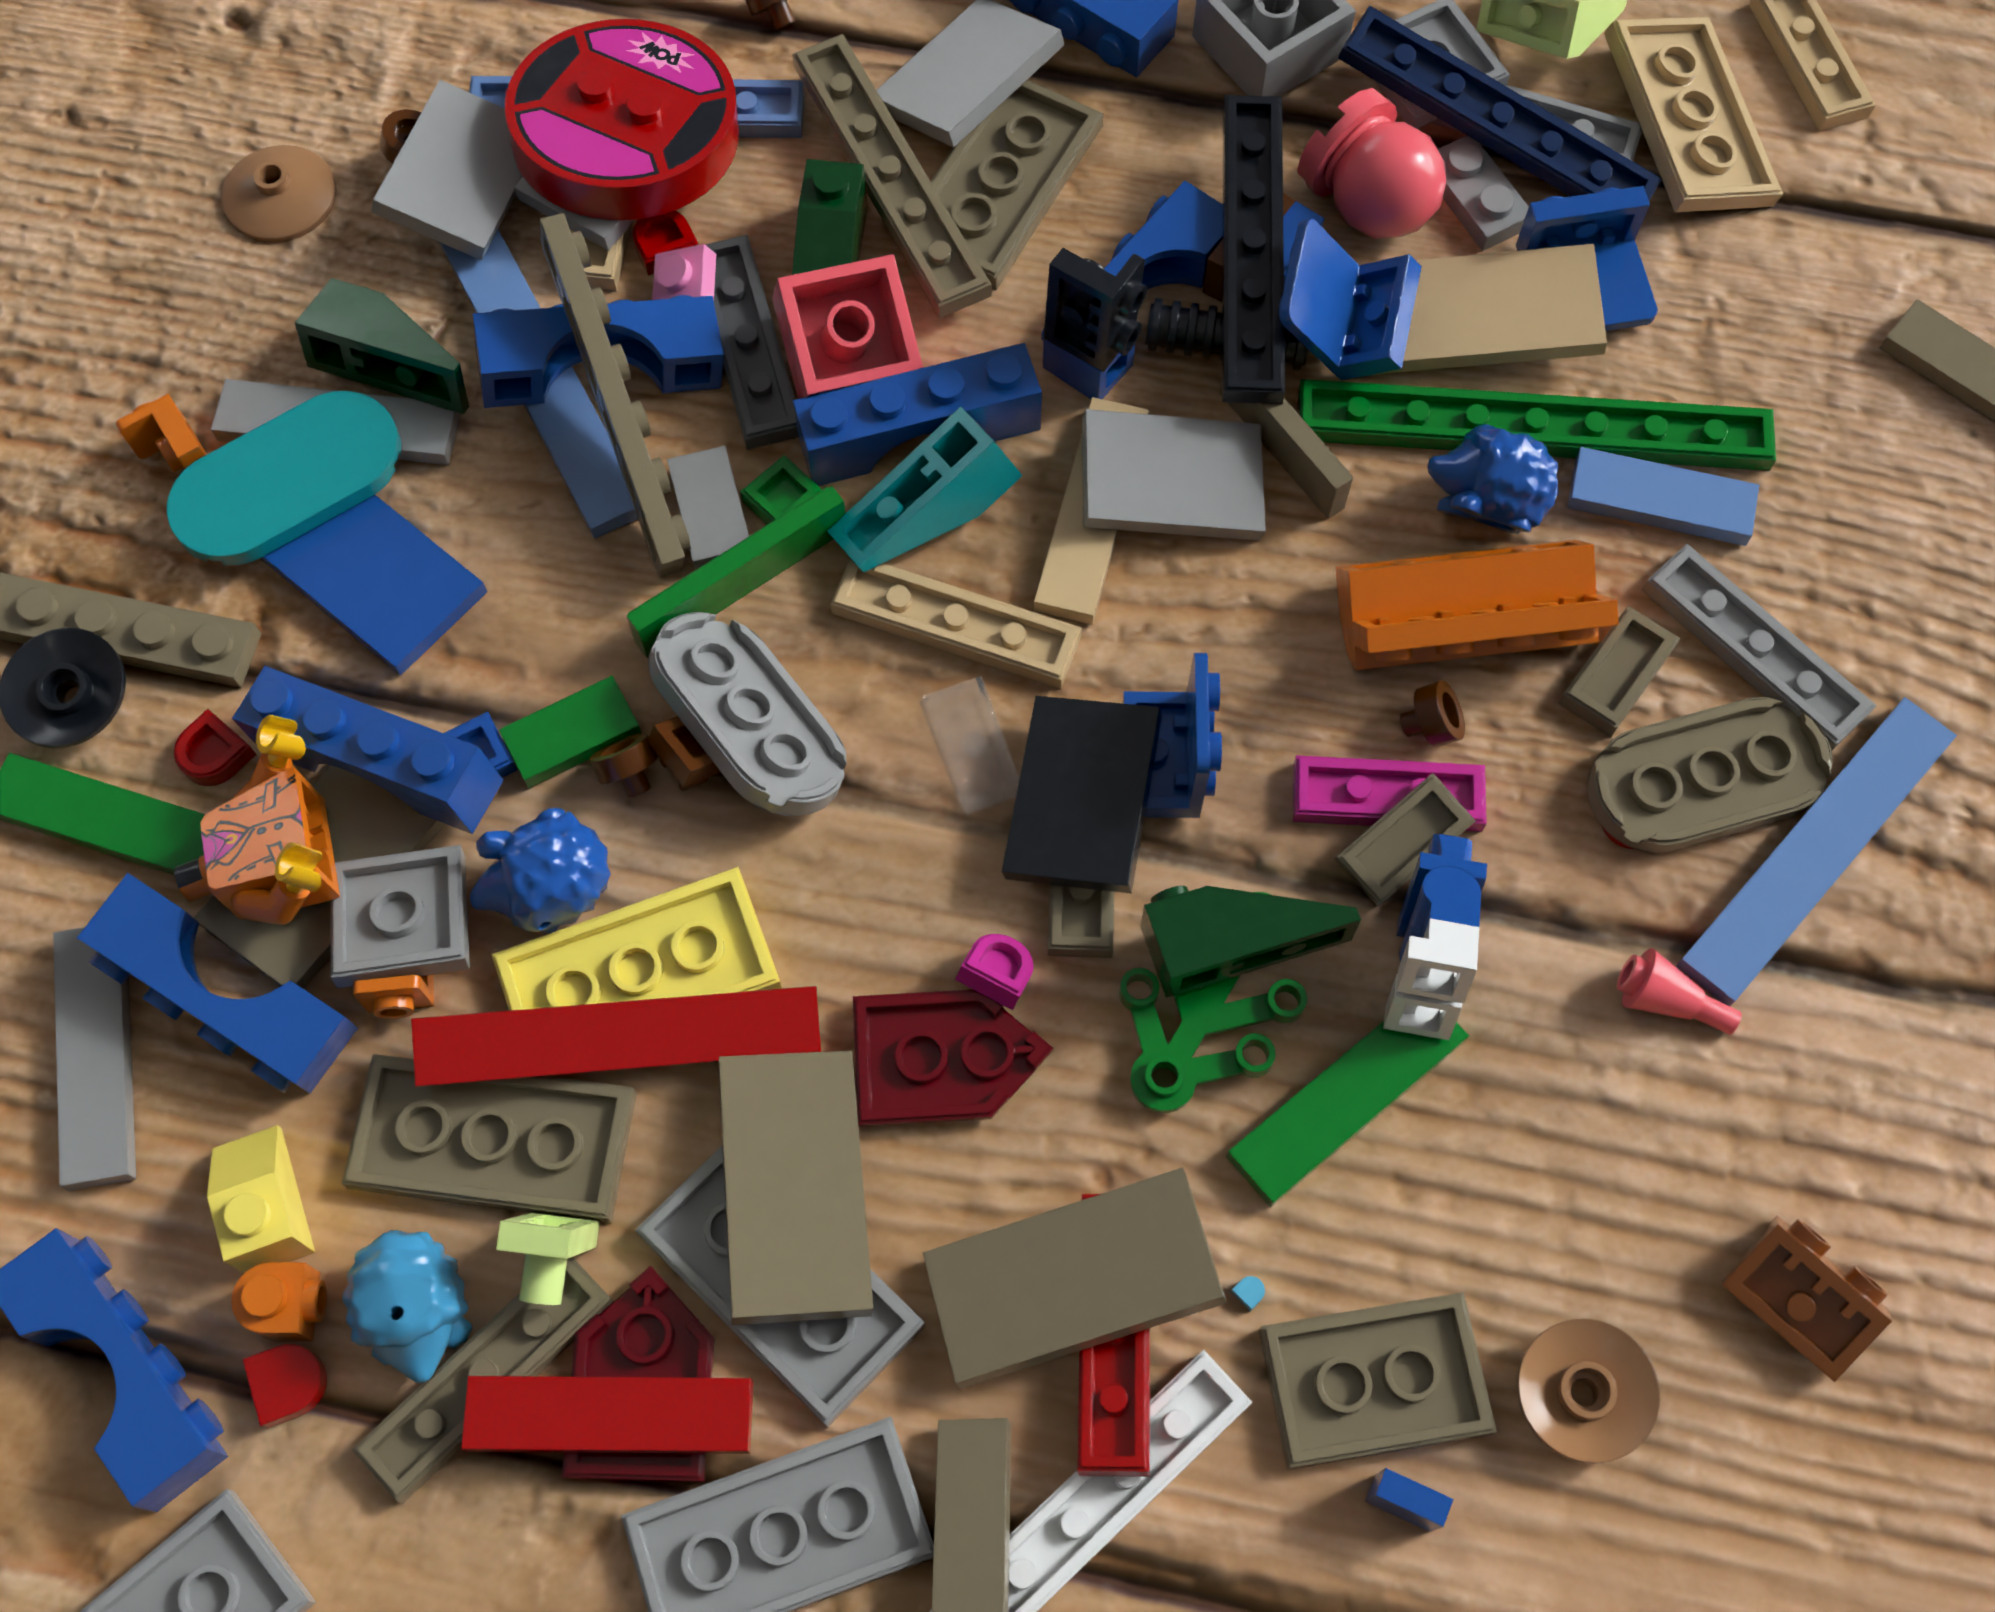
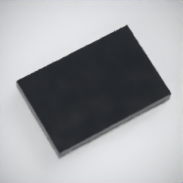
(1082, 794)

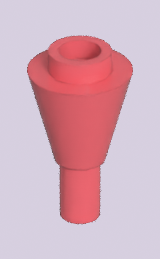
(1660, 988)

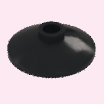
(44, 672)

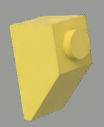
(257, 1202)

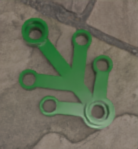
(1201, 1015)

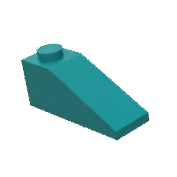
(927, 494)

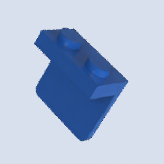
(1611, 223)
(1347, 311)
(1186, 746)

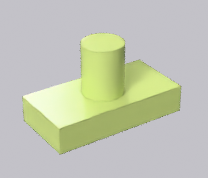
(547, 1245)

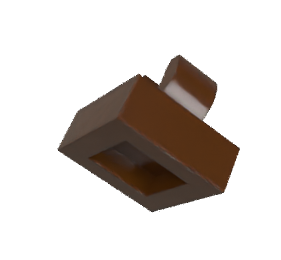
(681, 753)

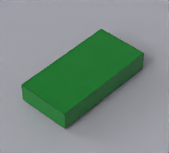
(569, 731)

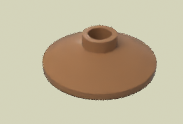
(278, 193)
(1621, 1383)

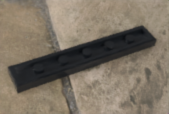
(1252, 251)

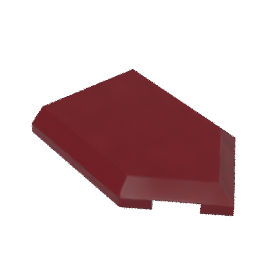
(938, 1057)
(642, 1336)

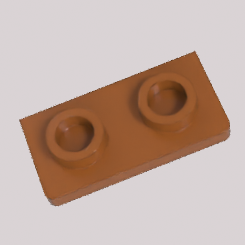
(1809, 1297)

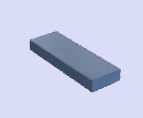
(1663, 496)

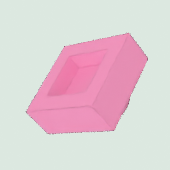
(684, 272)

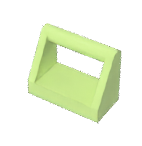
(1549, 25)

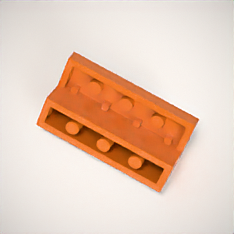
(1471, 604)

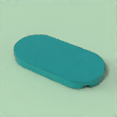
(284, 478)

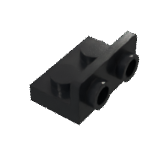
(1092, 309)

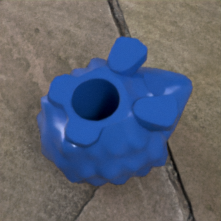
(1497, 479)
(542, 872)

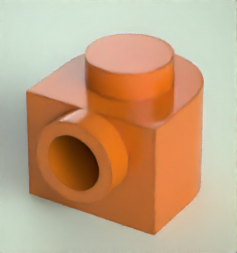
(280, 1300)

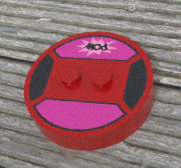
(622, 119)

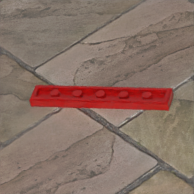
(613, 1035)

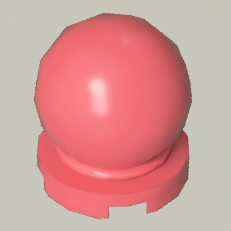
(1379, 170)

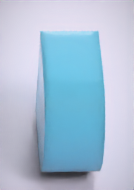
(1249, 1291)

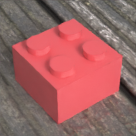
(845, 325)

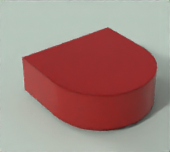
(661, 235)
(211, 751)
(285, 1383)

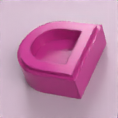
(997, 968)

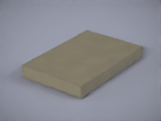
(1376, 1381)

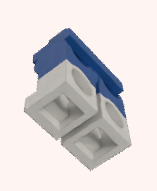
(1439, 940)

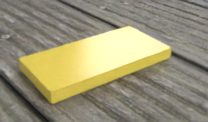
(661, 947)

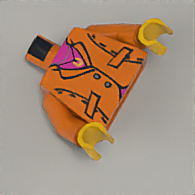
(268, 843)

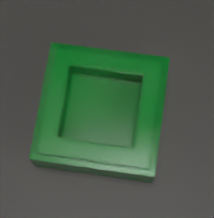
(778, 490)

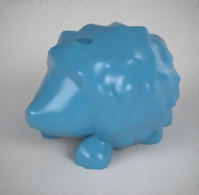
(406, 1302)

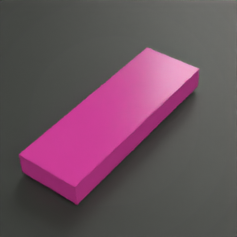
(1365, 789)

